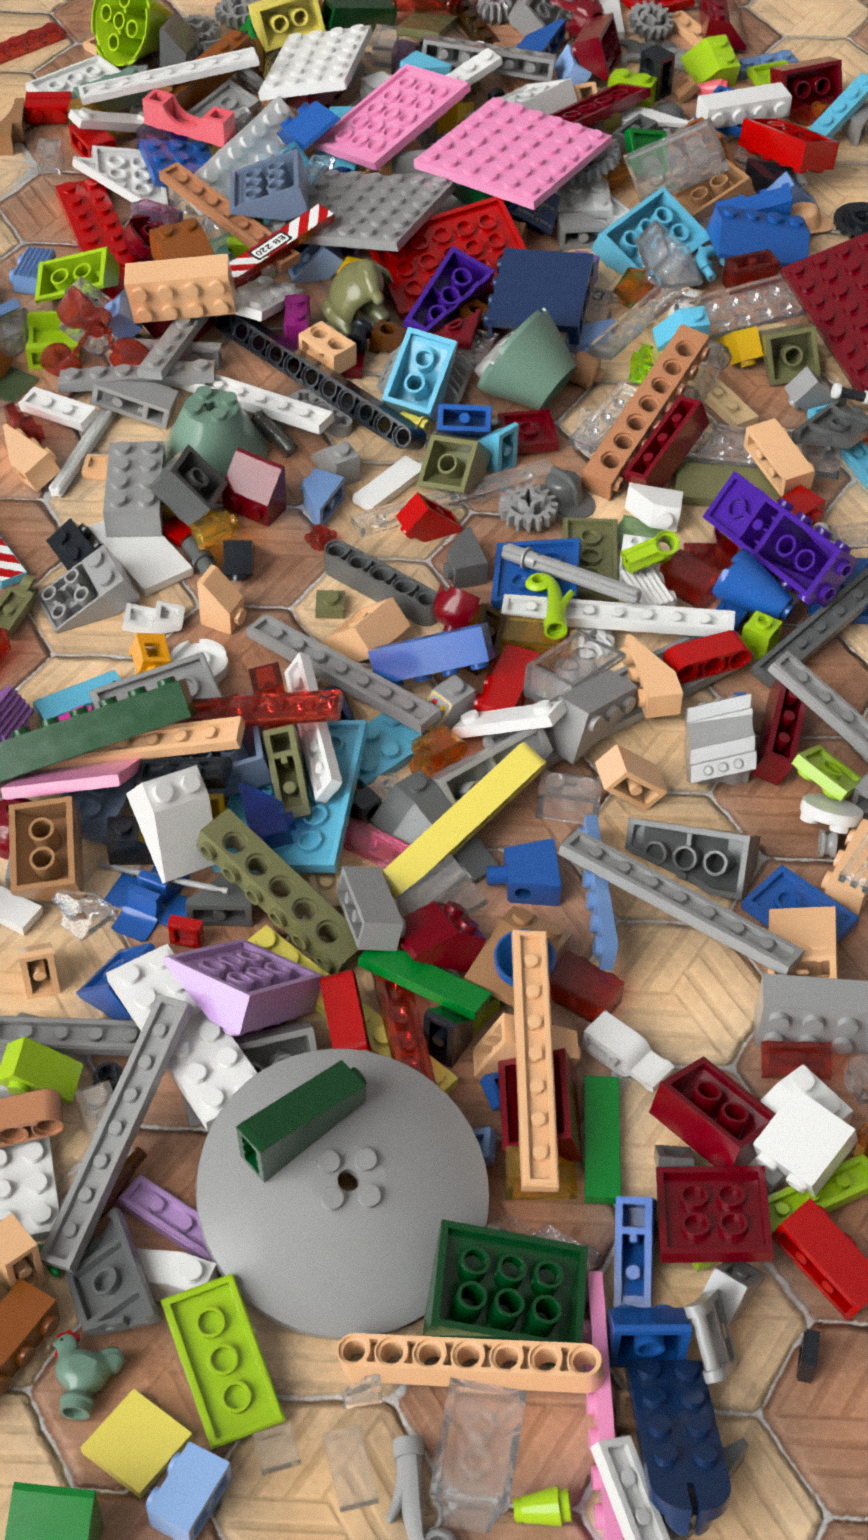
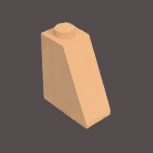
(500, 1045)

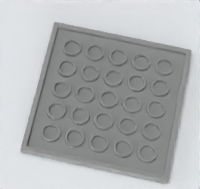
(373, 208)

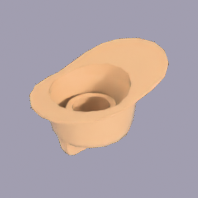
(814, 219)

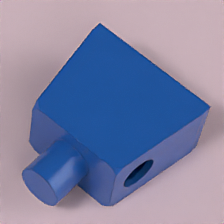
(529, 873)

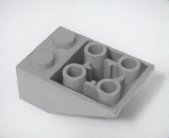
(88, 592)

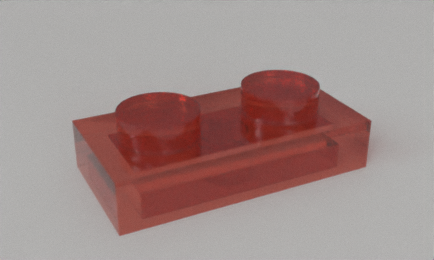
(784, 1057)

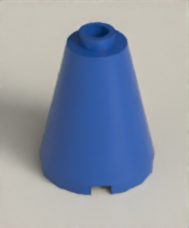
(753, 587)

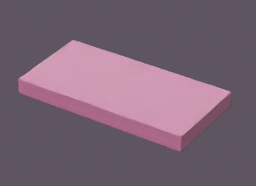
(71, 779)

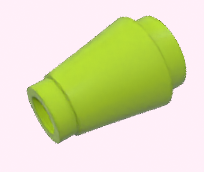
(544, 1507)

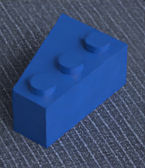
(766, 201)

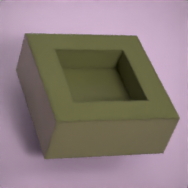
(330, 604)

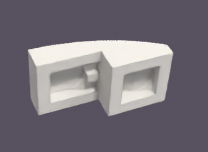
(157, 620)

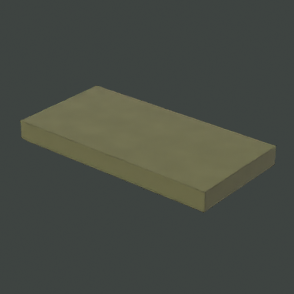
(425, 23)
(704, 481)
(598, 550)

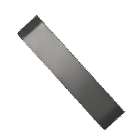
(379, 581)

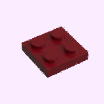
(535, 430)

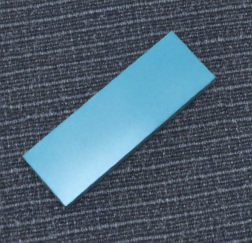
(71, 697)

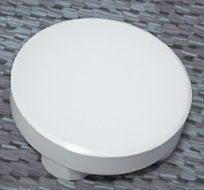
(832, 812)

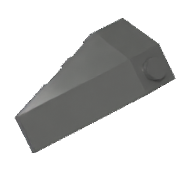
(417, 805)
(706, 857)

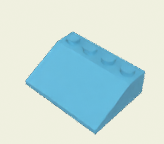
(617, 242)

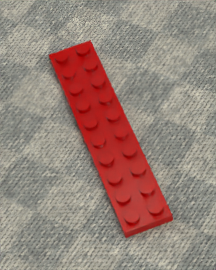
(95, 223)

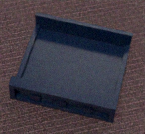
(538, 280)

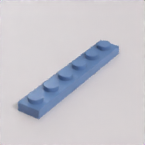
(599, 903)

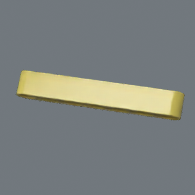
(465, 818)

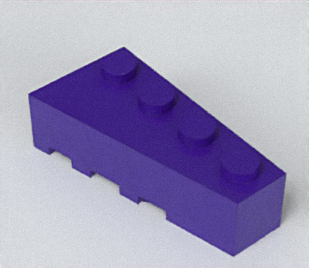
(450, 287)

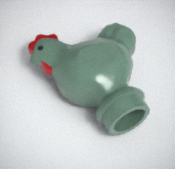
(82, 1374)

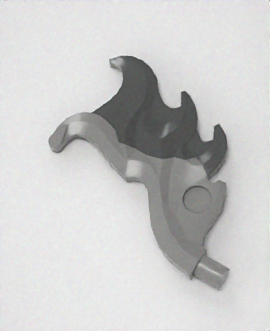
(634, 51)

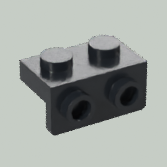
(72, 543)

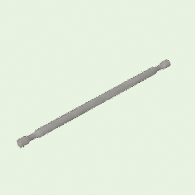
(191, 883)

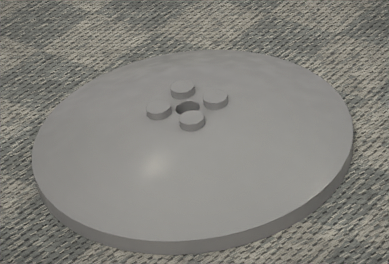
(329, 1255)

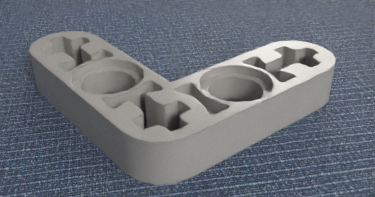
(342, 423)

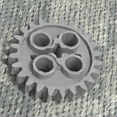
(600, 165)

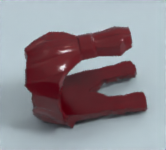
(582, 11)

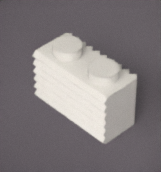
(652, 587)

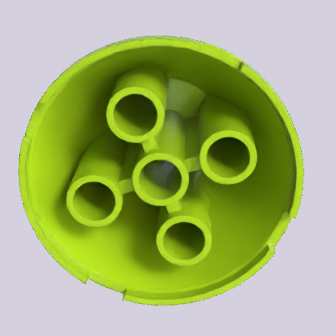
(127, 29)

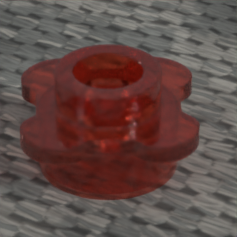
(320, 537)

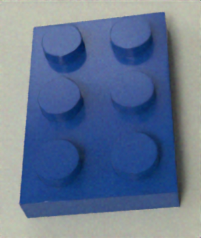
(789, 890)

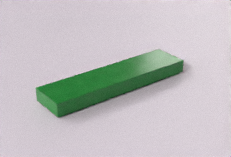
(427, 981)
(601, 1139)

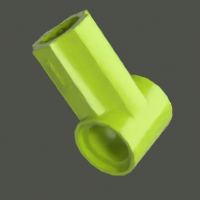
(649, 553)

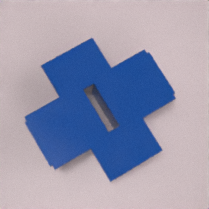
(143, 903)

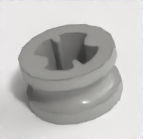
(827, 844)

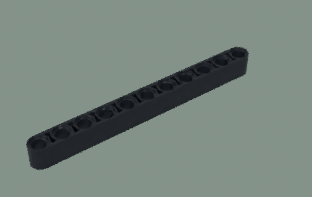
(323, 381)

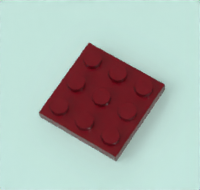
(713, 1214)

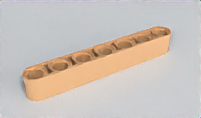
(488, 1352)

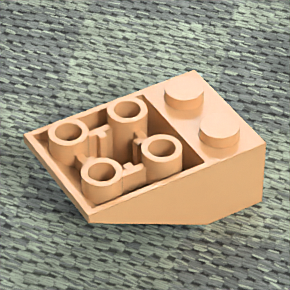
(814, 932)

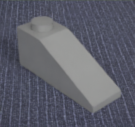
(138, 400)

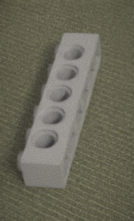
(515, 61)

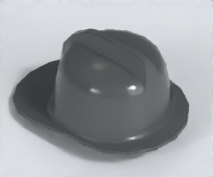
(571, 497)

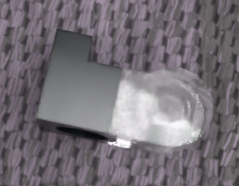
(371, 797)

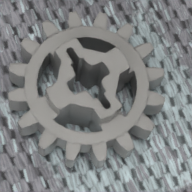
(232, 12)
(651, 20)
(204, 27)
(528, 508)

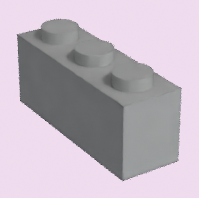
(370, 908)

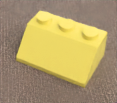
(280, 18)

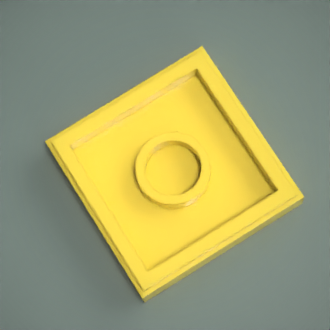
(136, 1443)

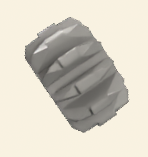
(494, 10)

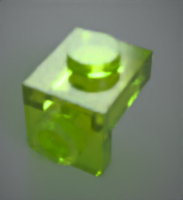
(641, 363)

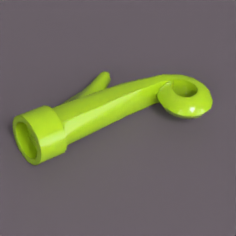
(555, 621)

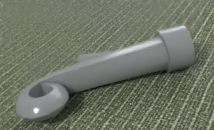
(408, 1489)

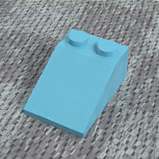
(420, 374)

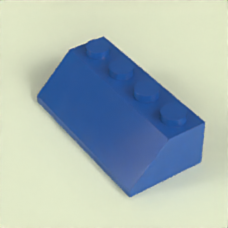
(748, 231)

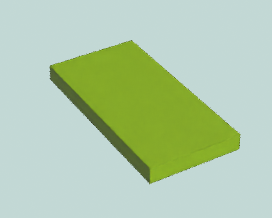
(222, 1361)

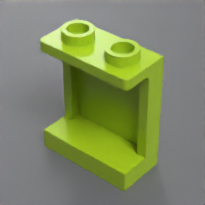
(43, 332)

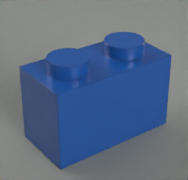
(464, 420)

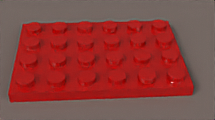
(476, 229)

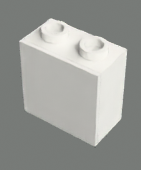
(804, 1143)

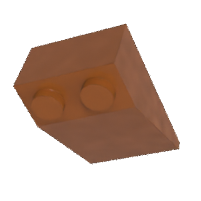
(179, 241)

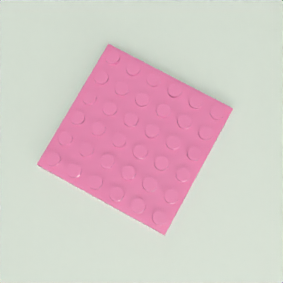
(513, 152)

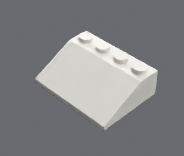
(542, 96)

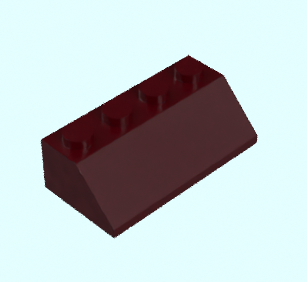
(722, 18)
(598, 46)

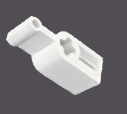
(625, 1051)

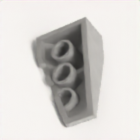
(466, 773)

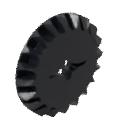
(852, 219)

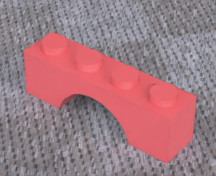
(165, 113)

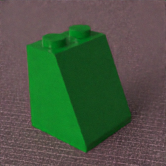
(53, 1513)

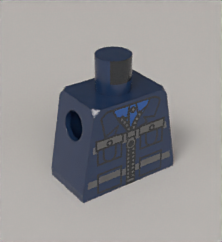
(538, 220)

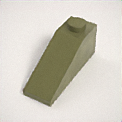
(288, 769)

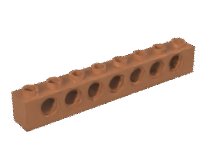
(645, 411)

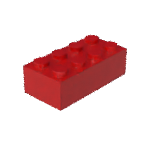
(788, 145)

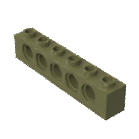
(277, 876)

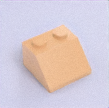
(369, 628)

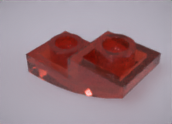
(26, 424)

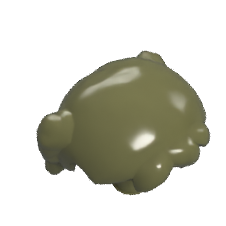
(355, 288)

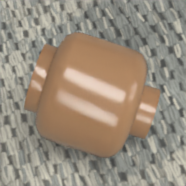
(587, 369)

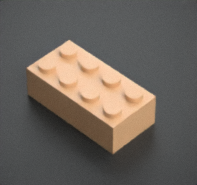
(180, 288)

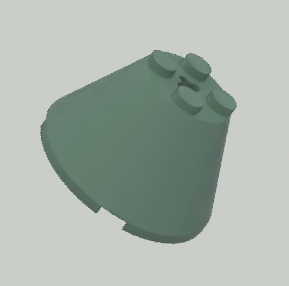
(215, 429)

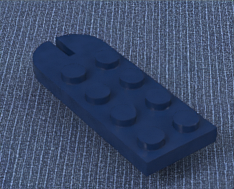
(678, 1442)

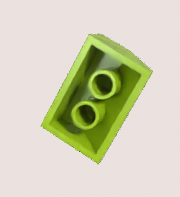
(58, 274)

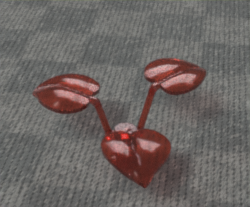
(78, 311)

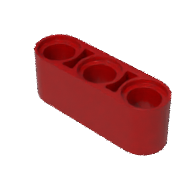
(707, 656)
(344, 1011)

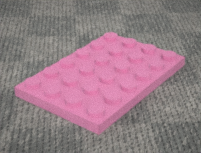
(392, 116)

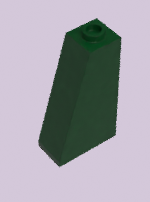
(352, 12)
(299, 1119)

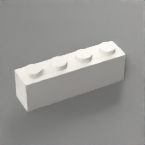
(733, 106)

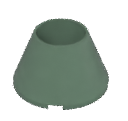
(531, 364)

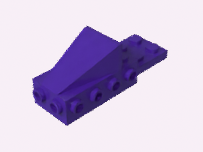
(782, 540)

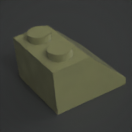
(789, 351)
(453, 464)

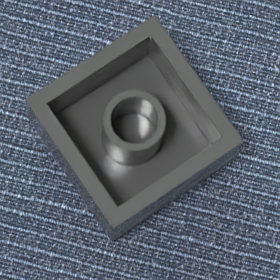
(189, 485)

